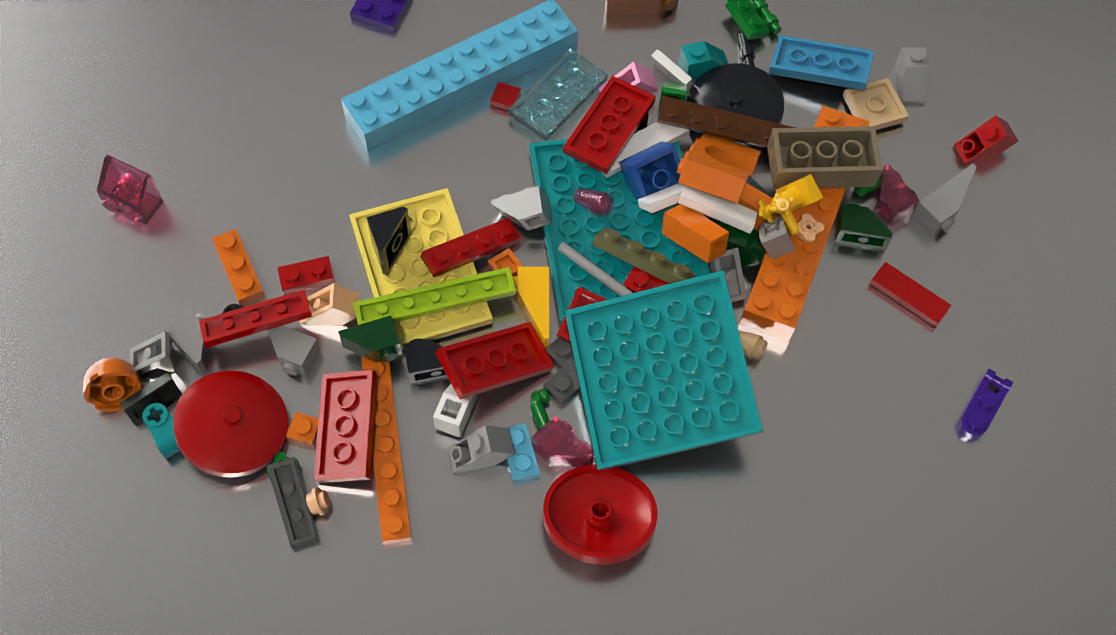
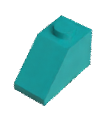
(699, 58)

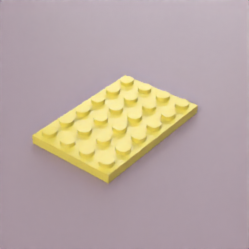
(431, 224)

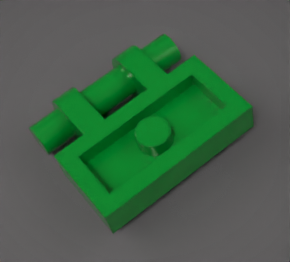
(748, 18)

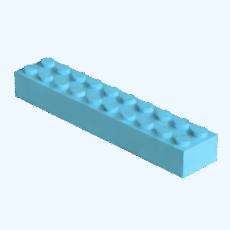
(459, 74)

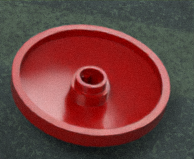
(230, 423)
(600, 514)

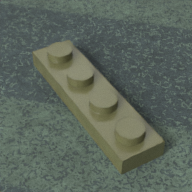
(640, 257)

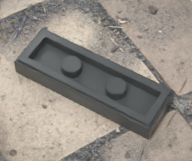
(292, 502)

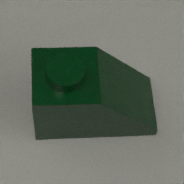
(861, 227)
(749, 244)
(373, 340)

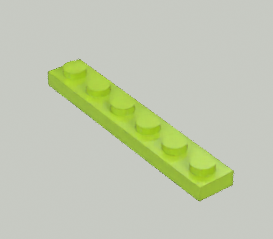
(437, 297)

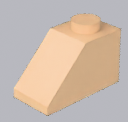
(331, 306)

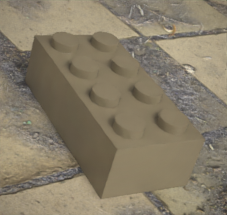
(830, 154)

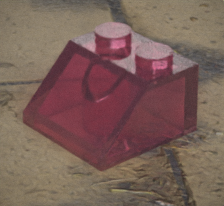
(128, 191)

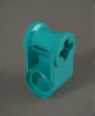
(161, 431)

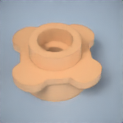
(809, 234)

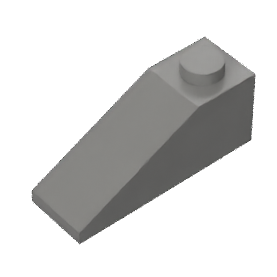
(940, 207)

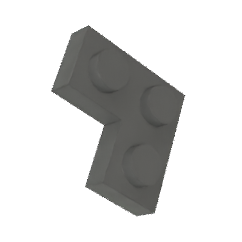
(565, 382)

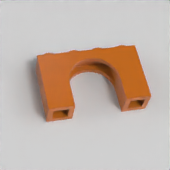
(718, 167)
(703, 236)

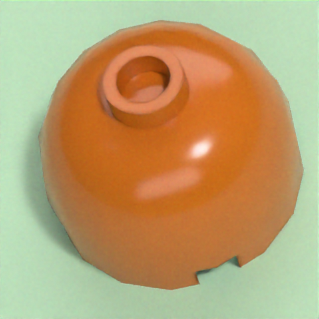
(110, 383)

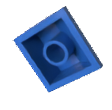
(651, 169)

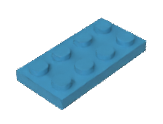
(822, 62)

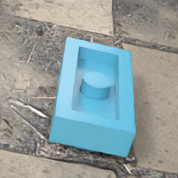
(523, 463)

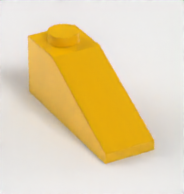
(533, 298)

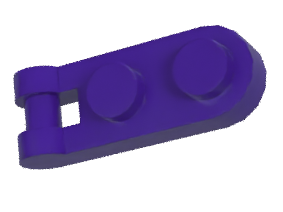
(983, 405)

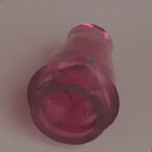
(595, 201)

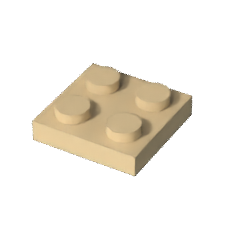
(876, 104)

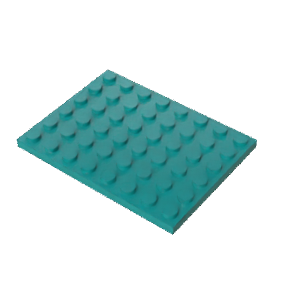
(575, 225)

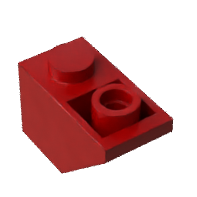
(986, 141)

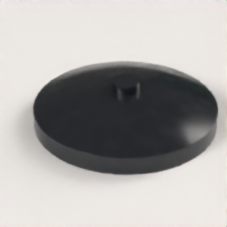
(741, 91)

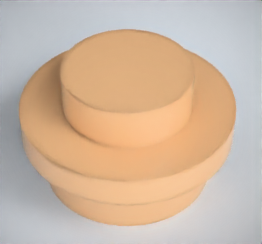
(318, 501)

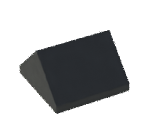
(389, 235)

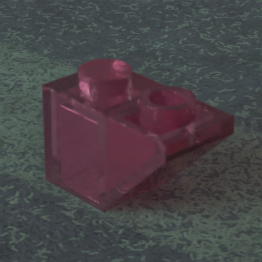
(894, 198)
(560, 446)

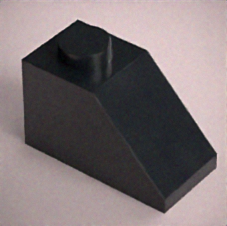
(422, 360)

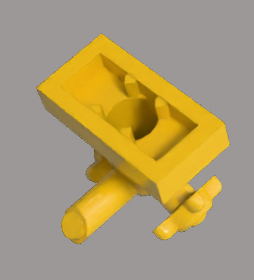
(790, 198)

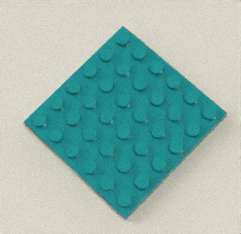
(662, 371)

